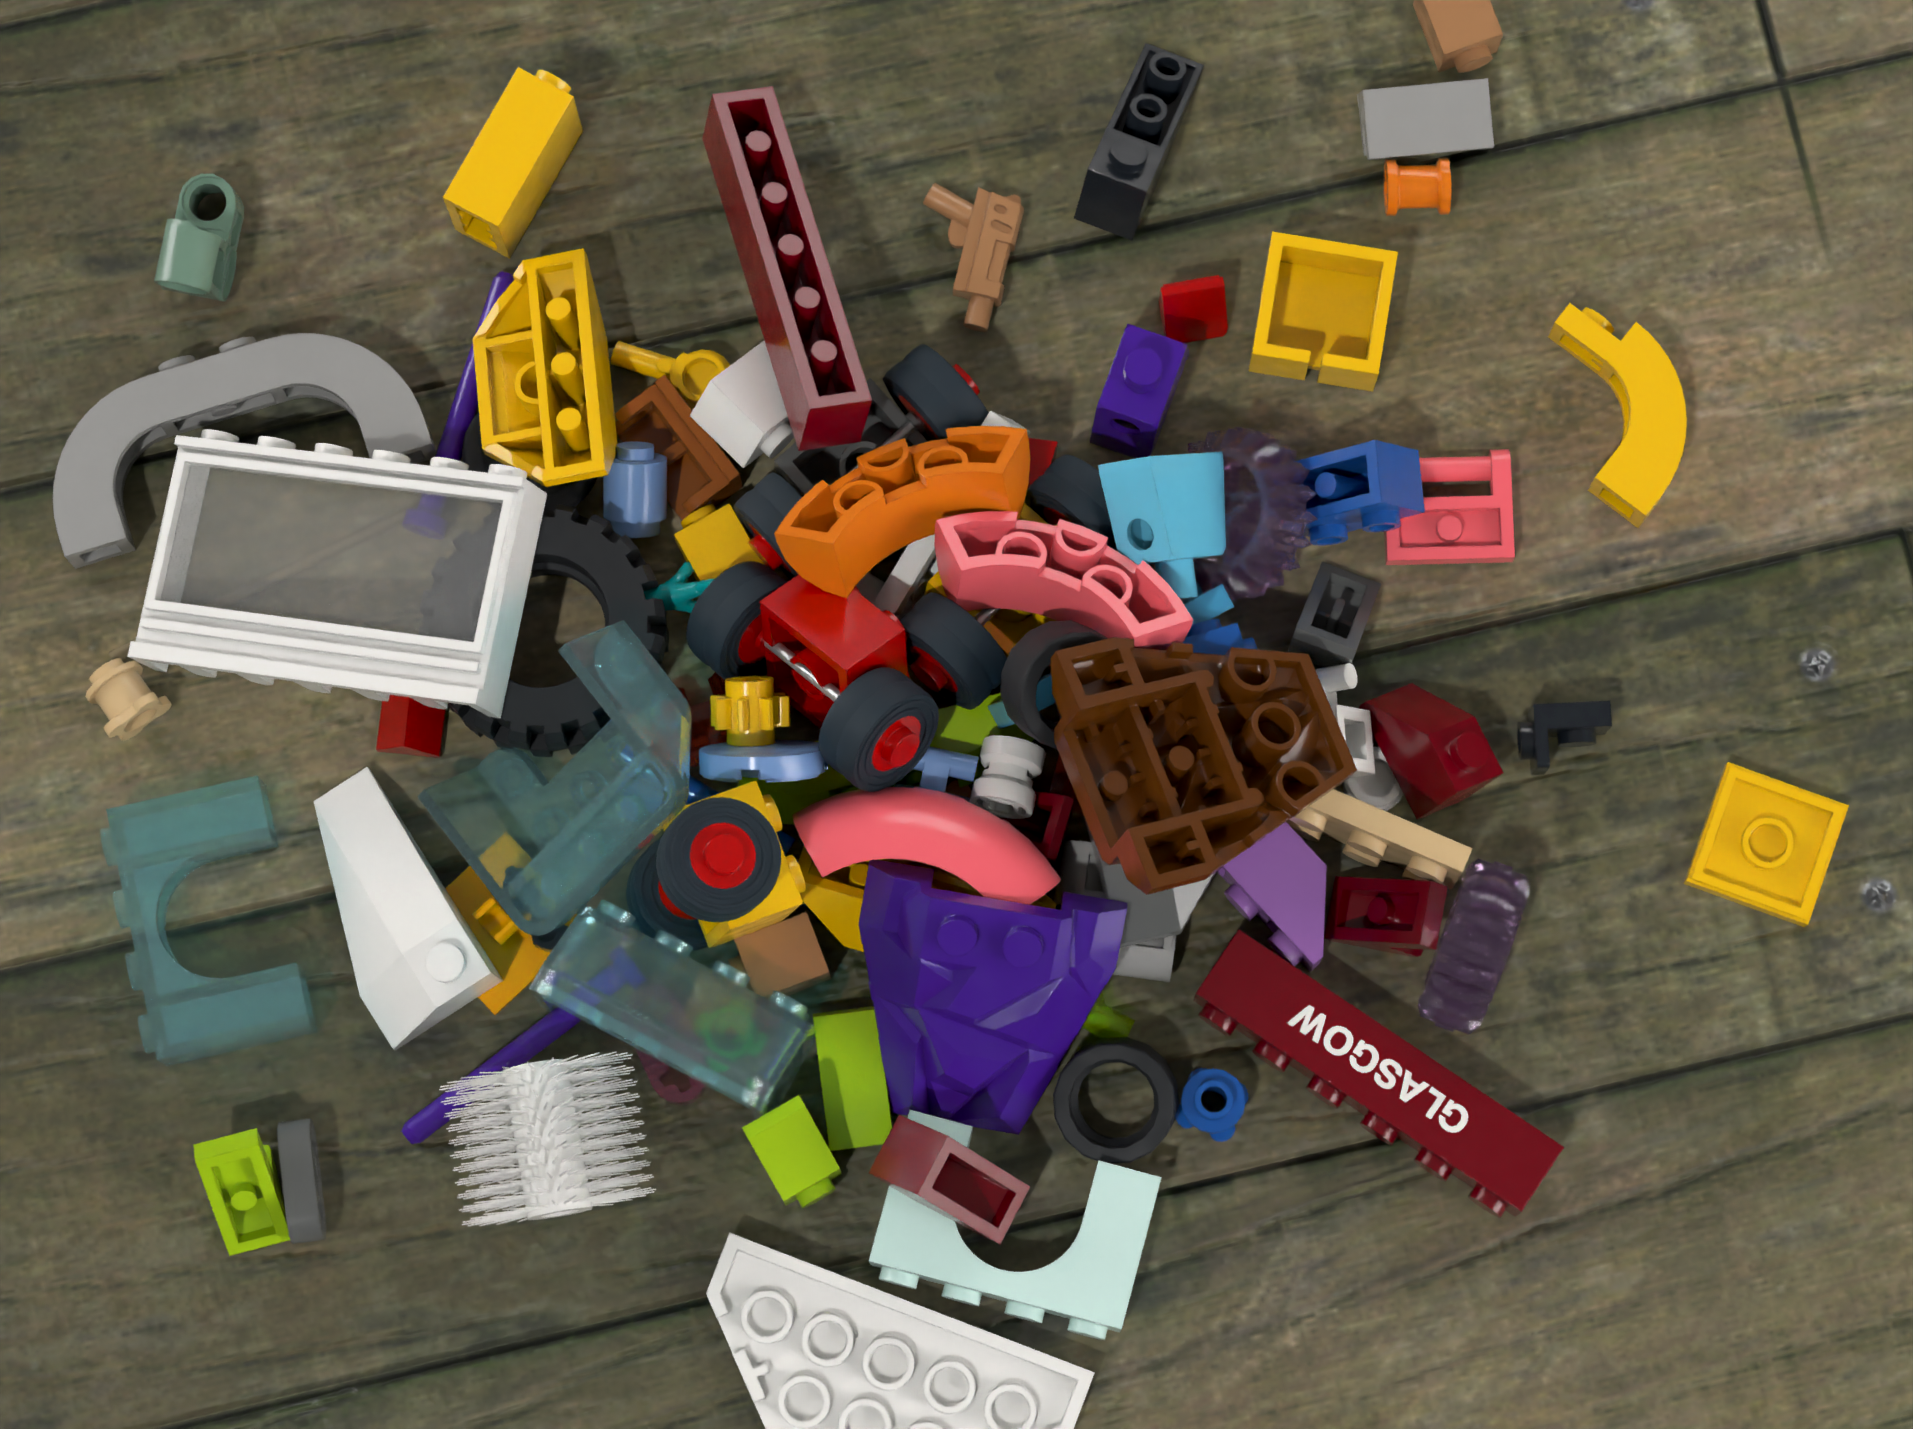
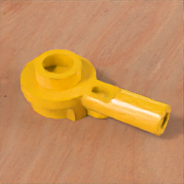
(687, 372)

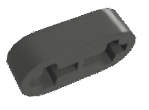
(301, 1181)

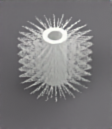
(547, 1139)

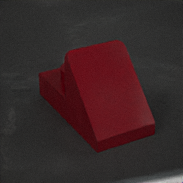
(1386, 914)

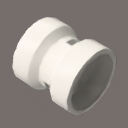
(1007, 776)

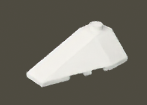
(401, 926)

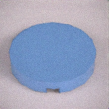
(773, 763)

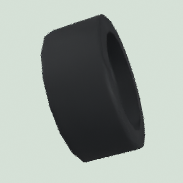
(1025, 669)
(1099, 1146)

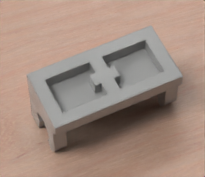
(1425, 119)

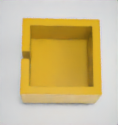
(1323, 311)

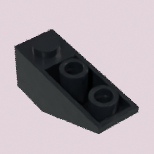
(1137, 142)

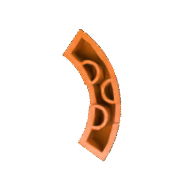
(897, 497)

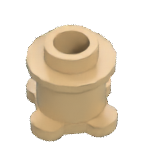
(125, 698)

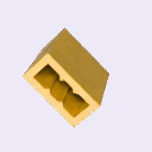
(514, 161)

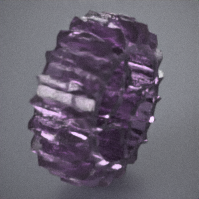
(1260, 523)
(1474, 946)

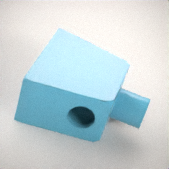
(1168, 512)

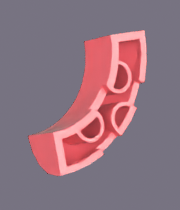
(1056, 573)
(926, 829)

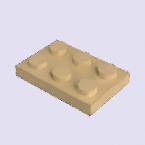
(1379, 835)

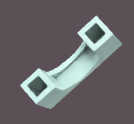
(1085, 1284)

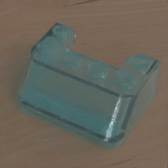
(561, 840)
(676, 1007)

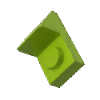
(243, 1190)

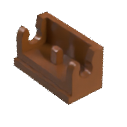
(695, 463)

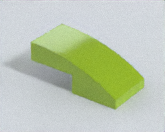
(852, 1078)

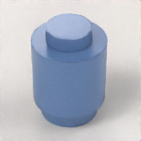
(636, 490)

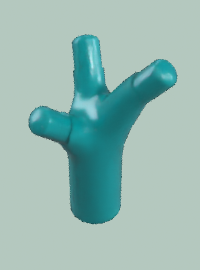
(677, 593)

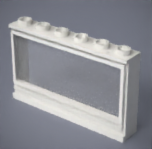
(341, 570)

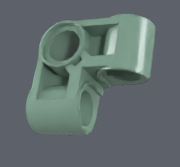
(201, 254)

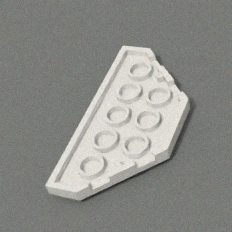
(859, 1358)

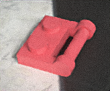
(1459, 526)

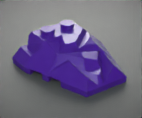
(979, 992)

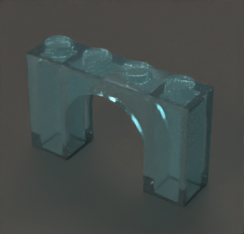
(155, 851)

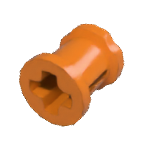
(1417, 186)

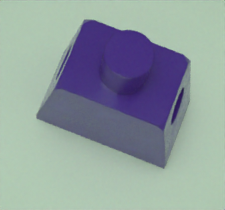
(1138, 392)

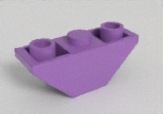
(1286, 889)

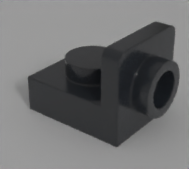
(1571, 722)

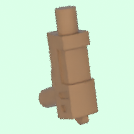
(987, 236)

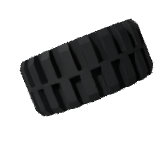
(617, 576)

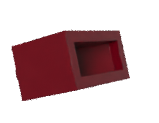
(1431, 748)
(949, 1179)

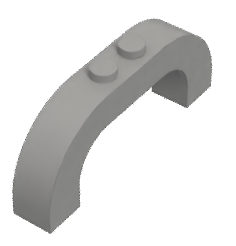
(208, 391)

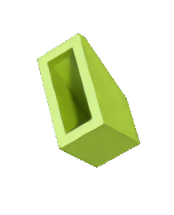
(793, 1153)

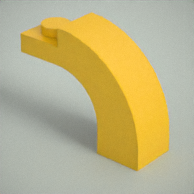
(1649, 403)

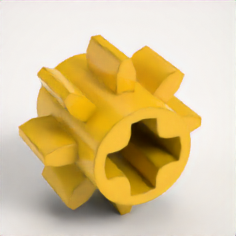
(750, 710)

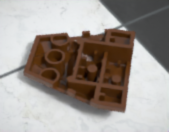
(1191, 751)

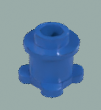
(1218, 1124)

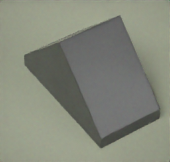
(1334, 616)

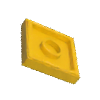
(1766, 844)

